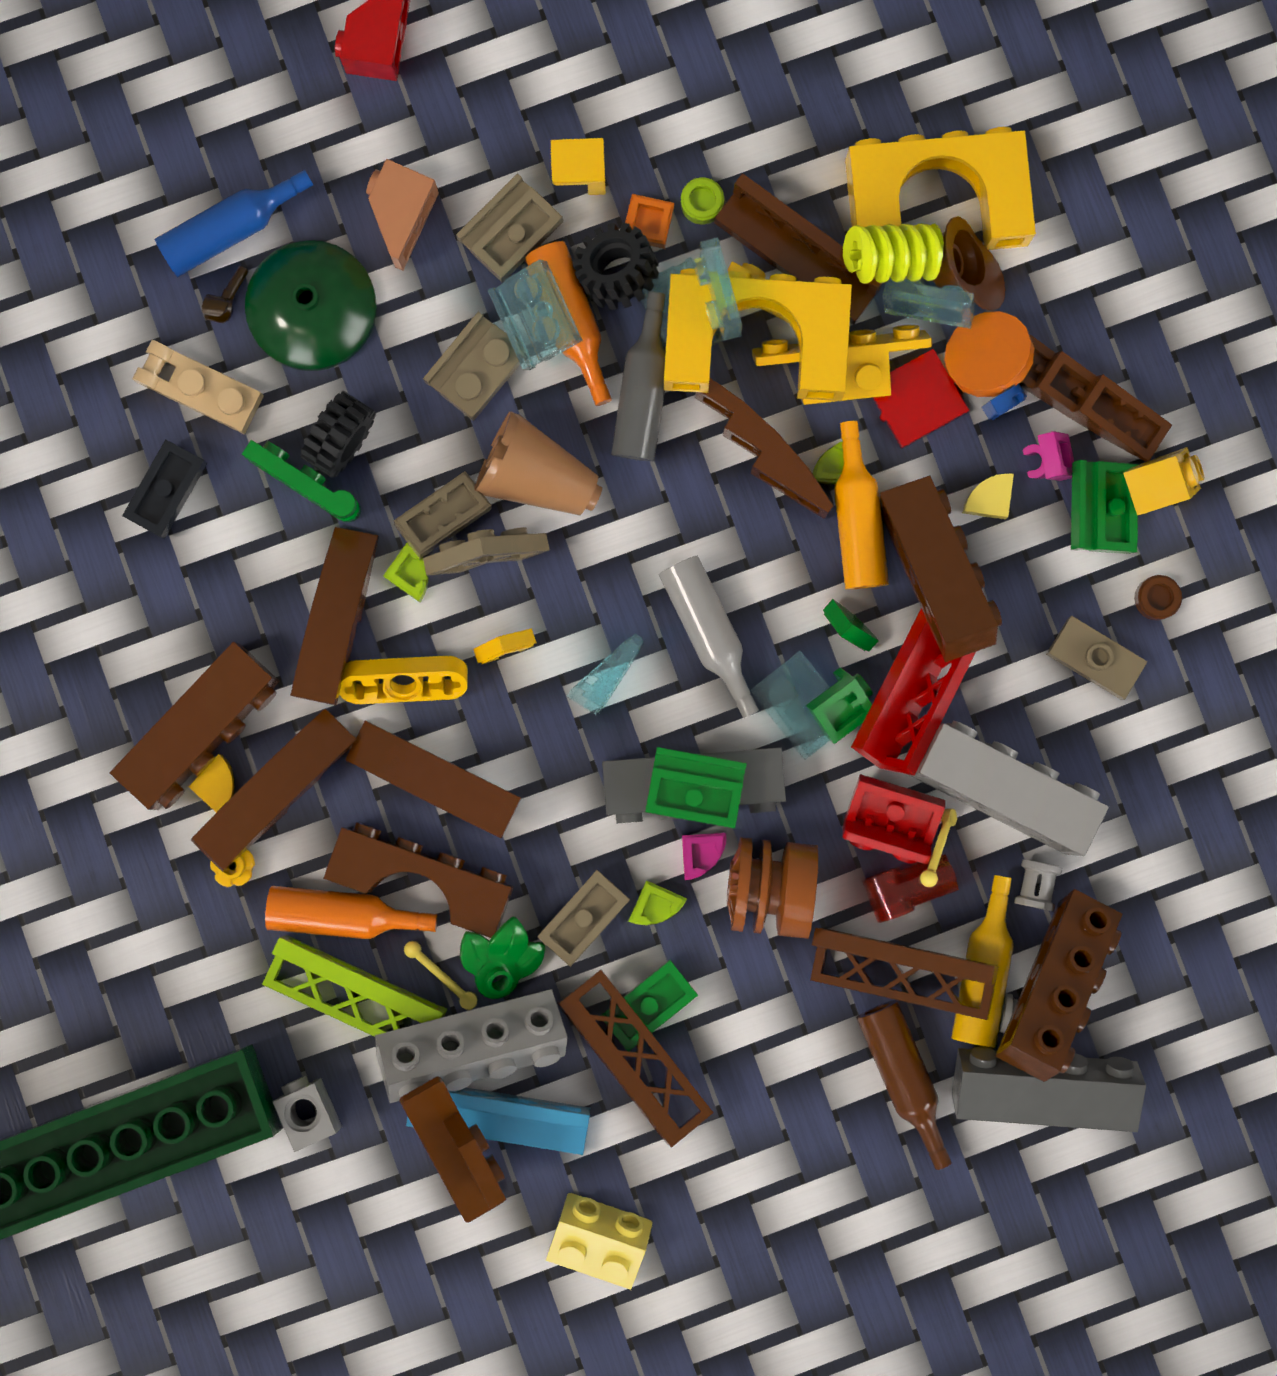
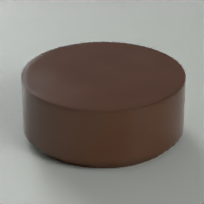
(1158, 597)

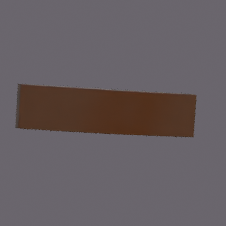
(1094, 402)
(776, 460)
(334, 616)
(433, 779)
(273, 790)

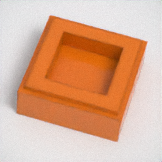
(651, 217)

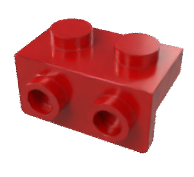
(892, 820)

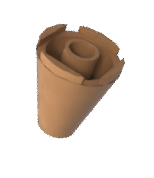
(536, 471)

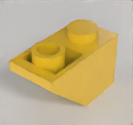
(1164, 481)

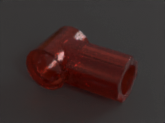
(898, 891)

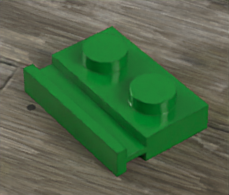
(1102, 508)
(695, 787)

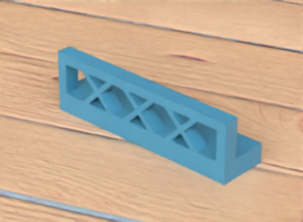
(523, 1119)

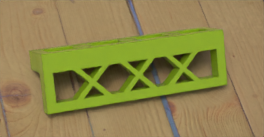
(353, 980)

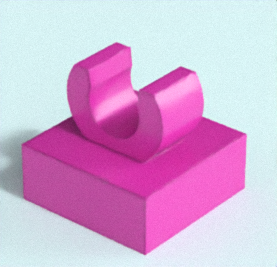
(1055, 454)

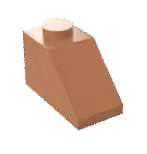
(401, 207)

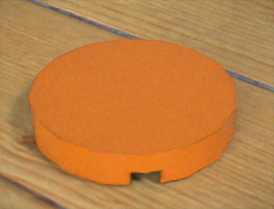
(989, 354)

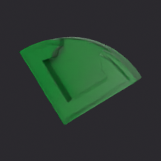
(849, 626)

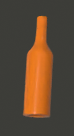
(585, 352)
(338, 914)

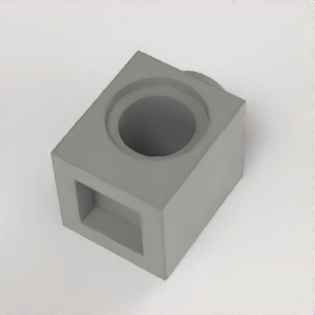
(302, 1132)

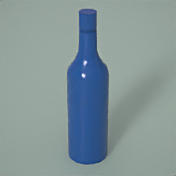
(225, 224)

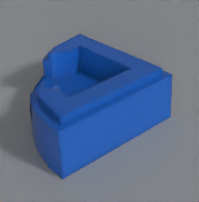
(1004, 402)

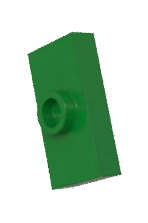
(654, 1002)

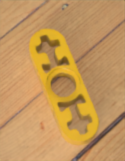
(415, 667)

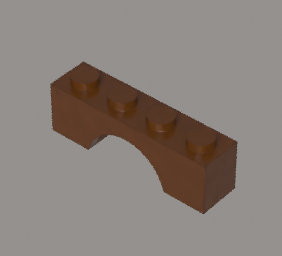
(364, 861)

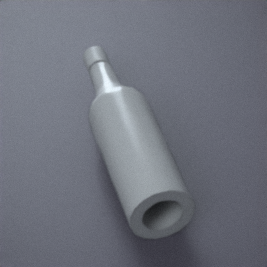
(708, 627)

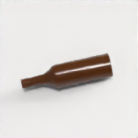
(904, 1074)

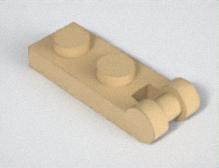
(199, 387)

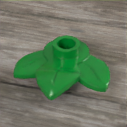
(503, 954)

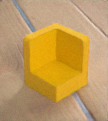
(579, 163)

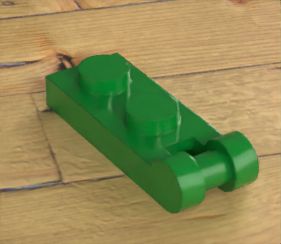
(304, 482)

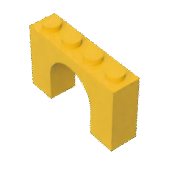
(989, 162)
(813, 309)

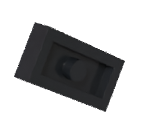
(164, 489)

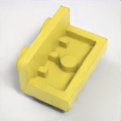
(600, 1240)

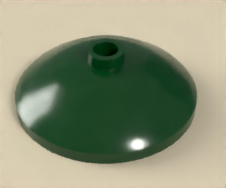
(329, 326)

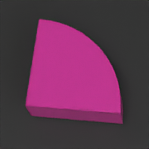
(701, 853)

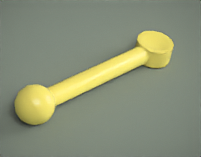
(929, 876)
(467, 999)

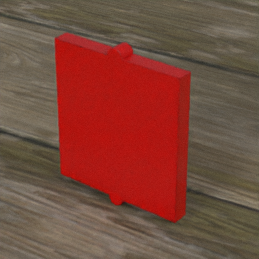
(920, 399)

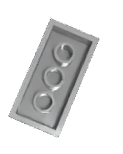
(1011, 791)

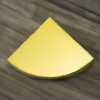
(991, 497)

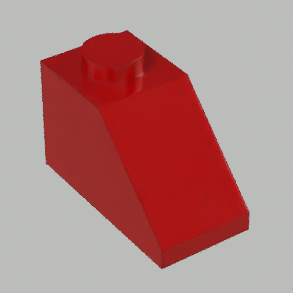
(373, 39)

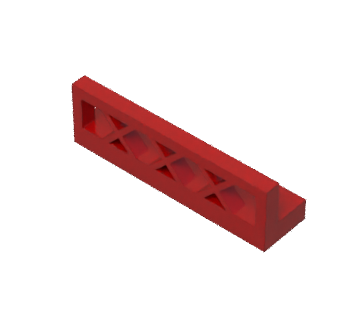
(902, 696)

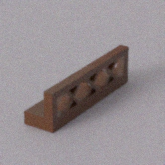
(789, 241)
(906, 956)
(621, 1069)

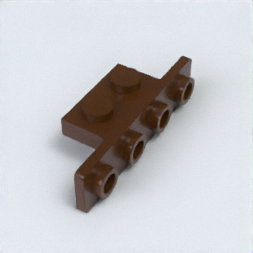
(455, 1149)

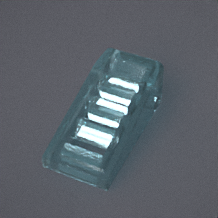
(600, 684)

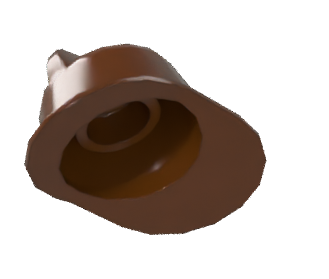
(970, 266)

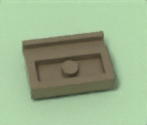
(509, 228)
(474, 366)

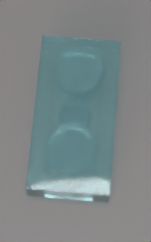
(713, 271)
(929, 303)

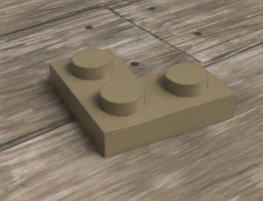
(485, 548)

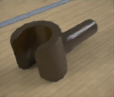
(220, 308)

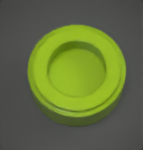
(702, 200)

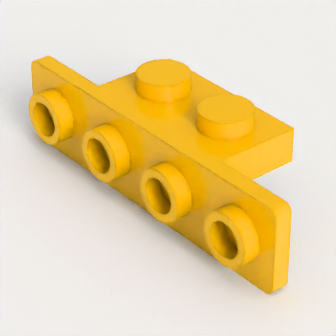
(866, 361)

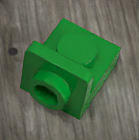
(842, 705)

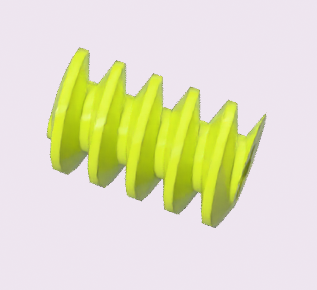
(894, 252)

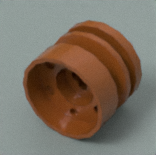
(773, 887)

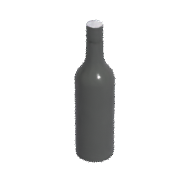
(642, 389)

